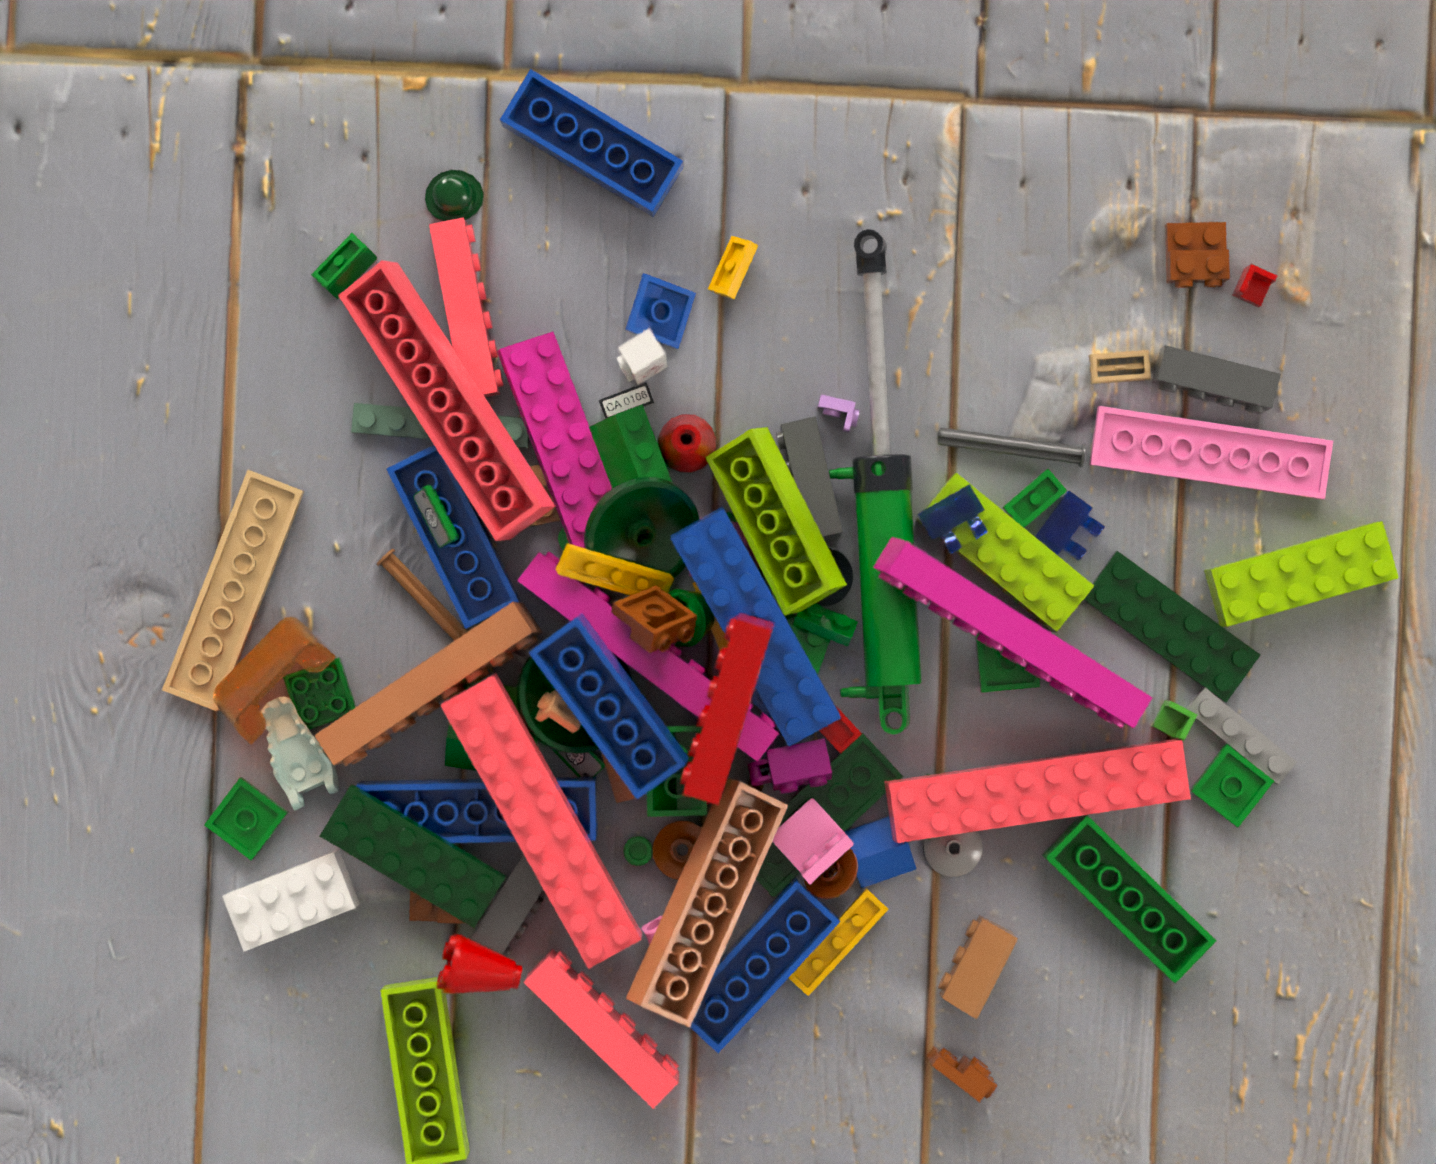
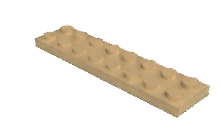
(233, 588)

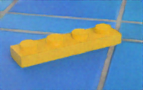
(610, 571)
(852, 928)

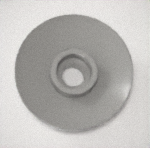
(957, 864)

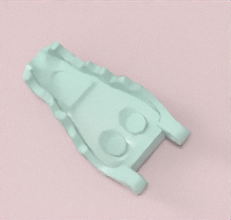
(296, 755)

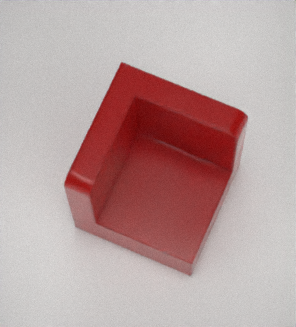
(1254, 285)

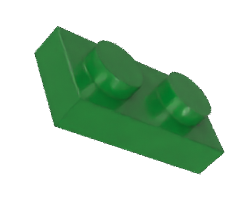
(1035, 498)
(826, 624)

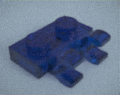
(950, 513)
(1064, 522)

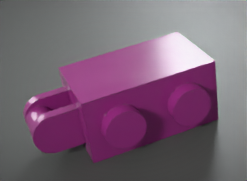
(793, 766)

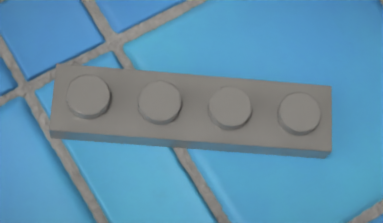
(1241, 735)

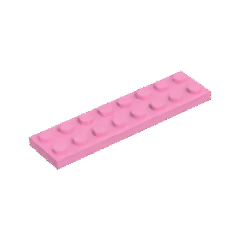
(1211, 452)

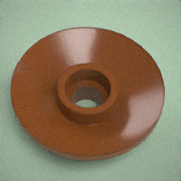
(666, 845)
(831, 887)

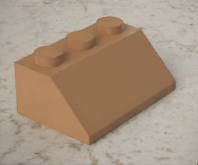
(977, 965)

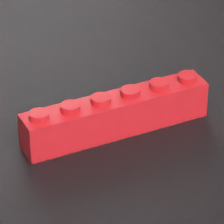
(463, 302)

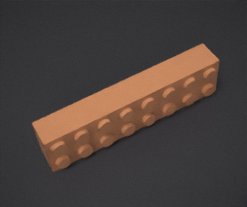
(429, 683)
(706, 902)

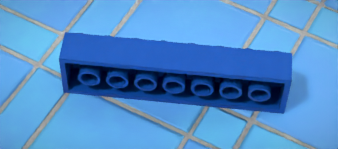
(735, 585)
(466, 811)

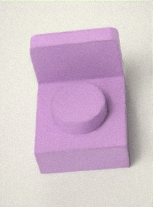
(835, 406)

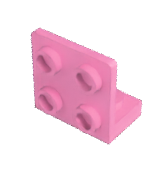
(811, 840)

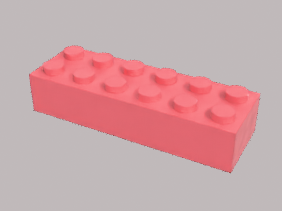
(603, 1028)

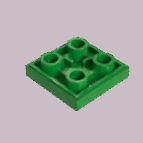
(320, 695)

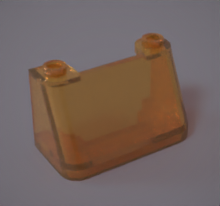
(263, 668)

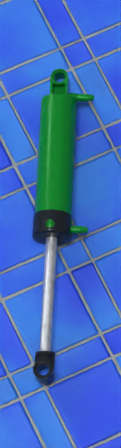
(882, 512)

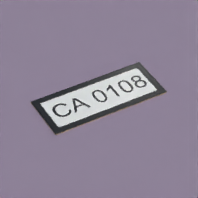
(626, 400)

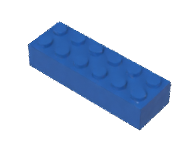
(591, 143)
(468, 565)
(609, 706)
(762, 962)

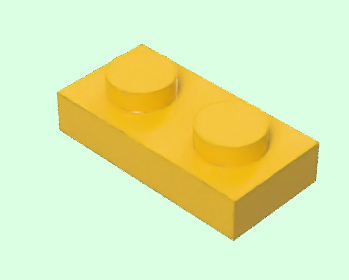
(733, 267)

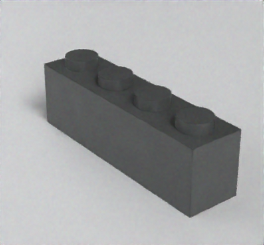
(1216, 378)
(810, 472)
(510, 909)

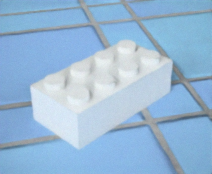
(291, 900)

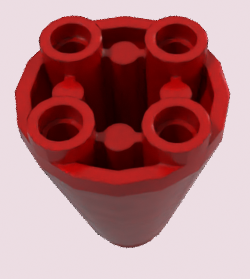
(686, 457)
(475, 968)

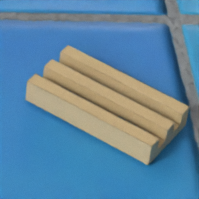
(1094, 369)

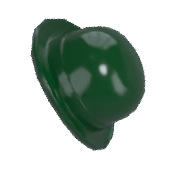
(454, 195)

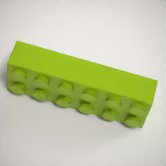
(775, 520)
(1018, 562)
(1301, 574)
(425, 1072)

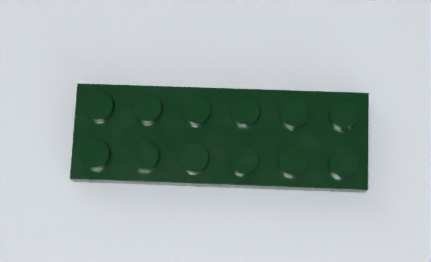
(1171, 626)
(854, 788)
(412, 855)

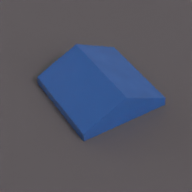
(661, 309)
(878, 854)

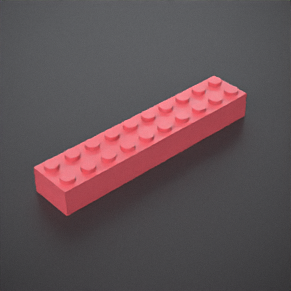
(446, 401)
(1037, 790)
(542, 820)

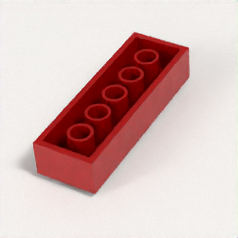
(728, 708)

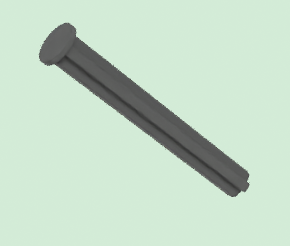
(1012, 446)

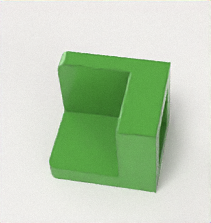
(1174, 720)

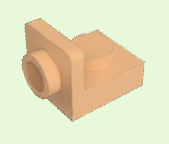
(554, 706)

